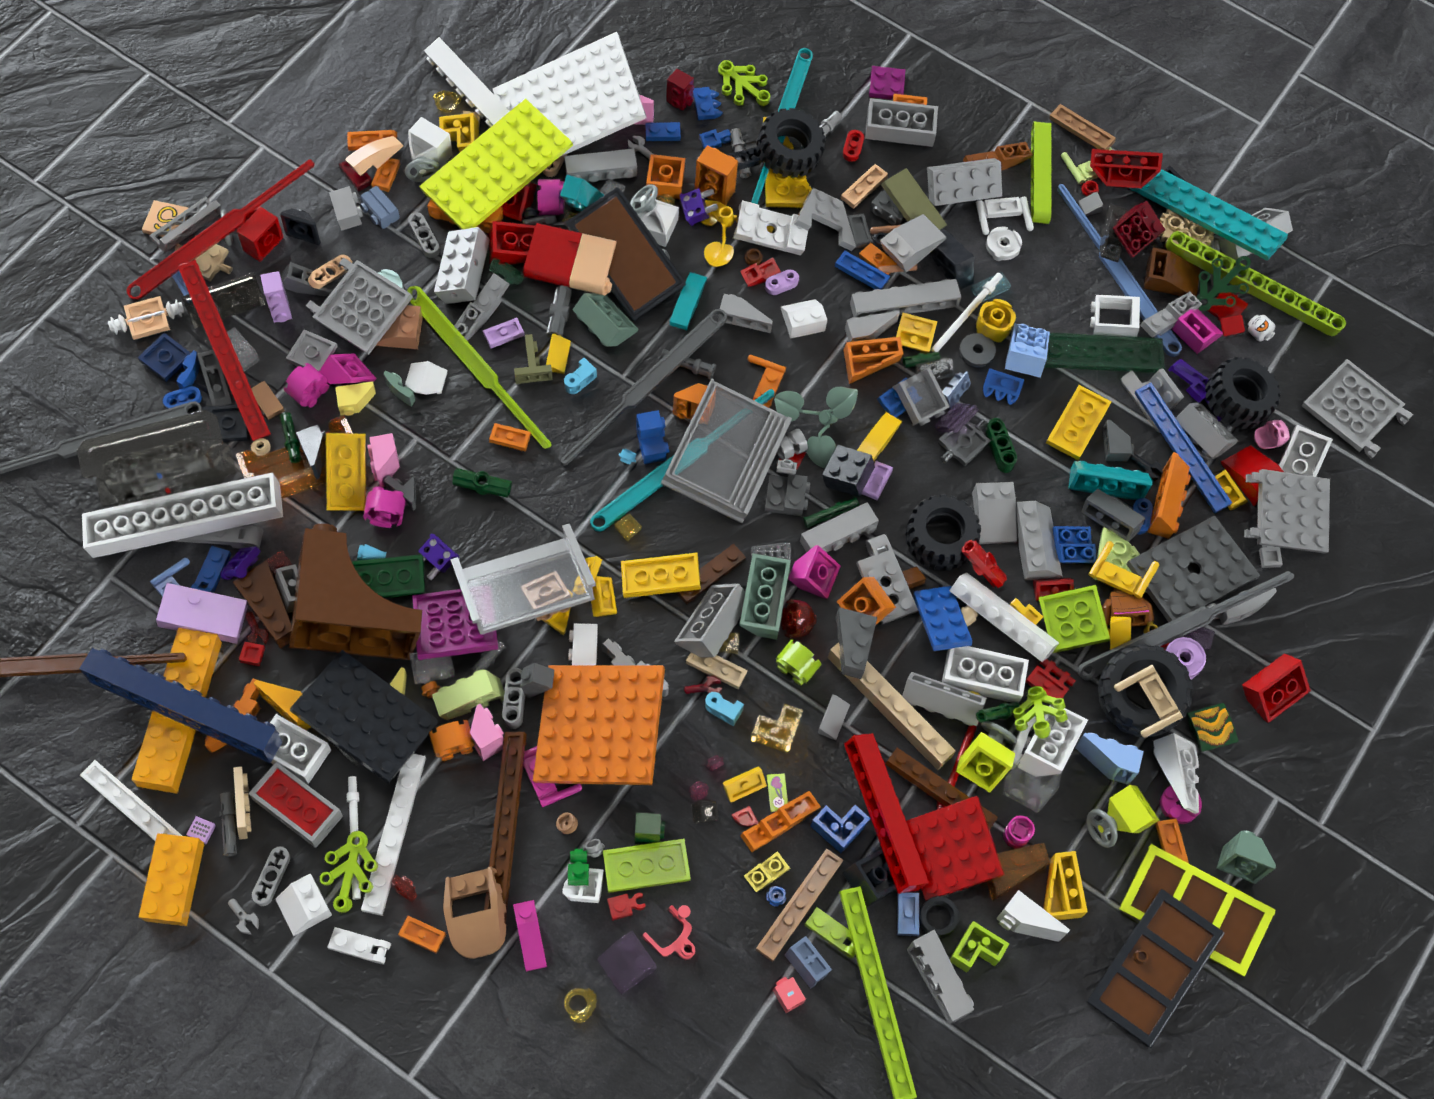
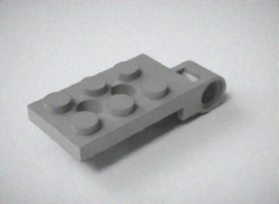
(237, 537)
(885, 565)

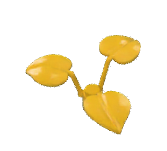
(715, 252)

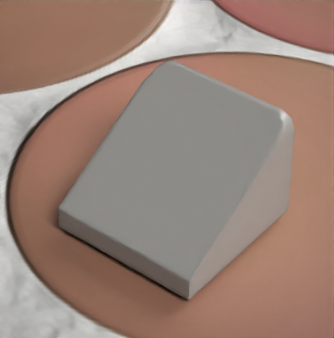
(1091, 204)

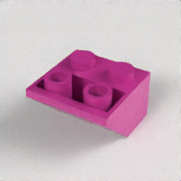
(1196, 330)

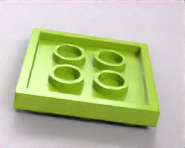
(1074, 618)

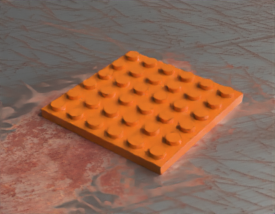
(600, 725)

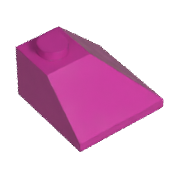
(345, 369)
(815, 572)

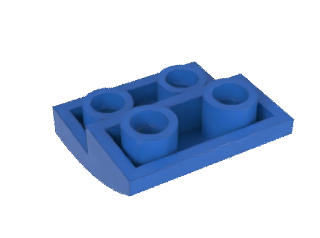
(1074, 544)

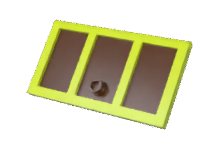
(1234, 912)

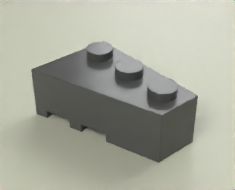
(855, 639)

